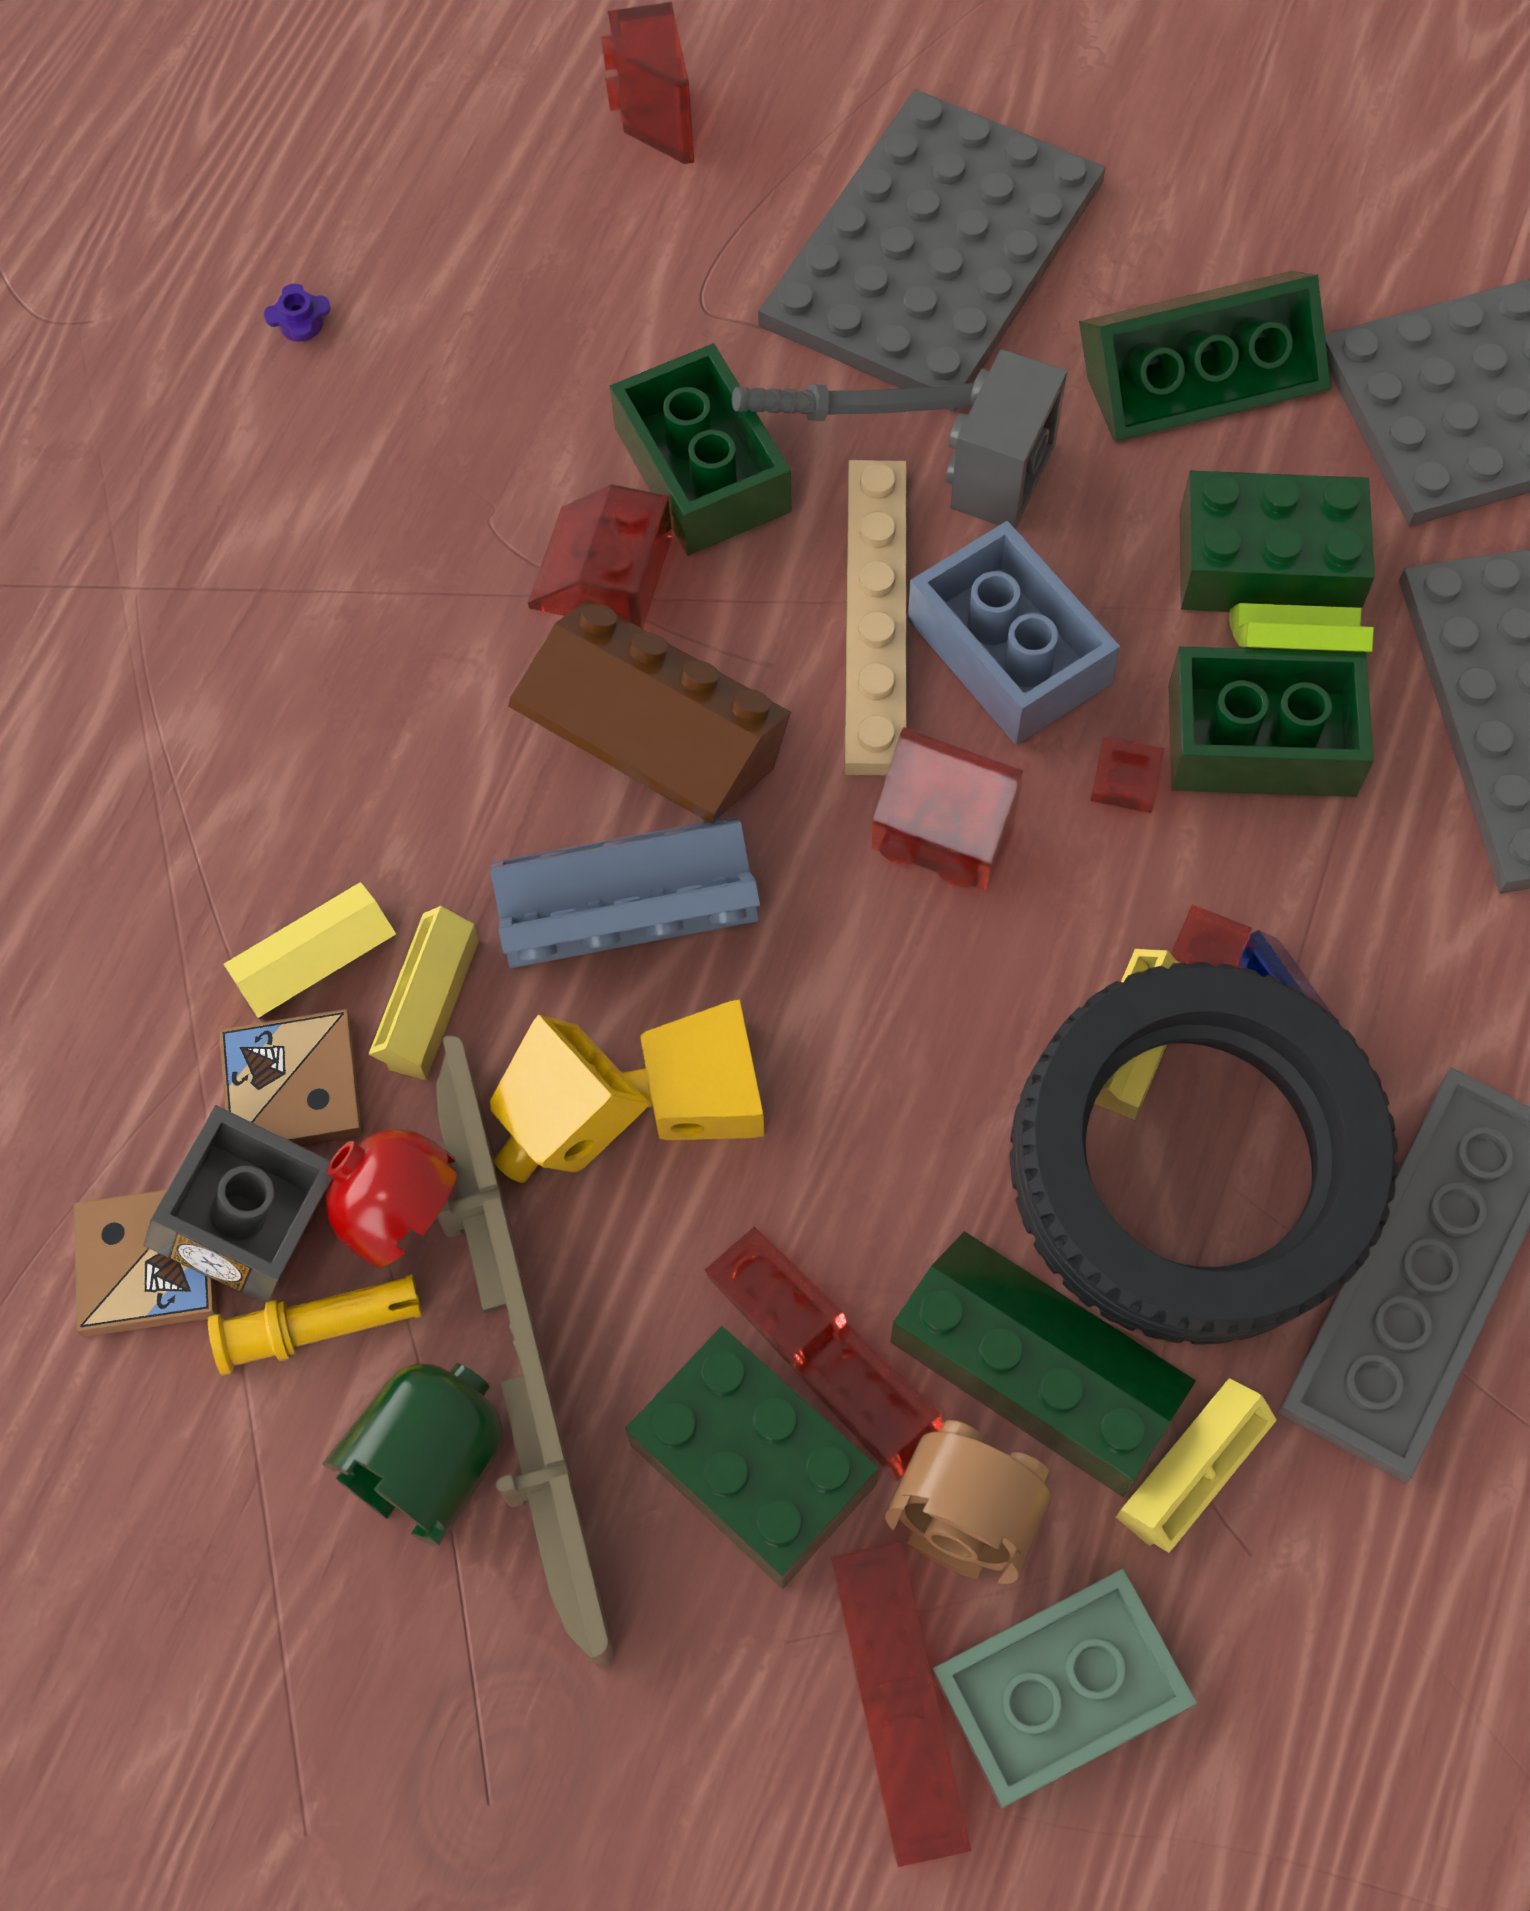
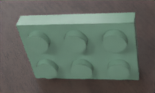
(1062, 1688)

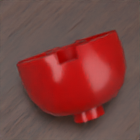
(385, 1190)

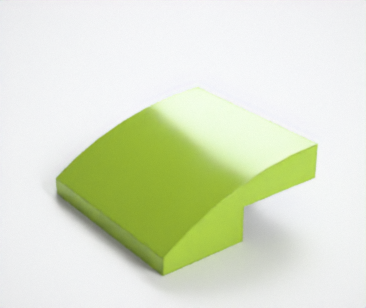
(1300, 627)

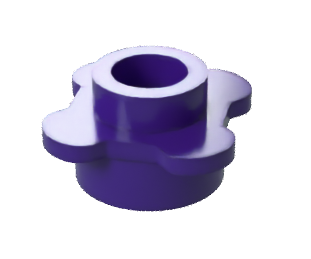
(298, 313)

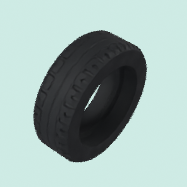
(1312, 1066)

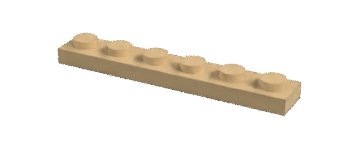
(875, 615)

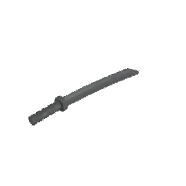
(819, 402)

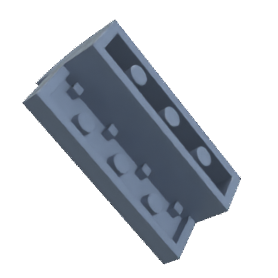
(624, 892)

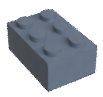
(1012, 632)

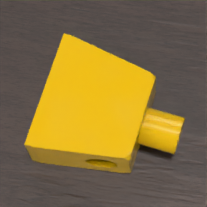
(701, 1077)
(560, 1101)

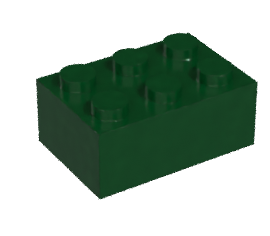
(699, 450)
(1275, 540)
(1269, 721)
(752, 1456)

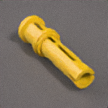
(282, 1329)

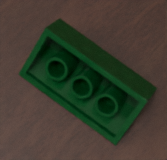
(1207, 354)
(1041, 1361)

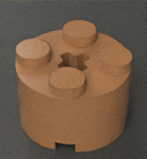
(971, 1503)

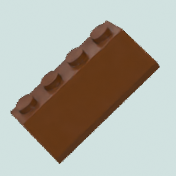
(651, 710)

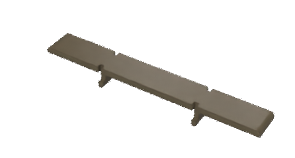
(528, 1398)

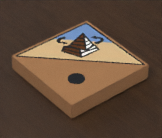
(294, 1076)
(126, 1283)

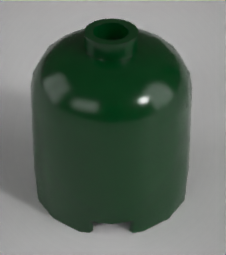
(421, 1447)

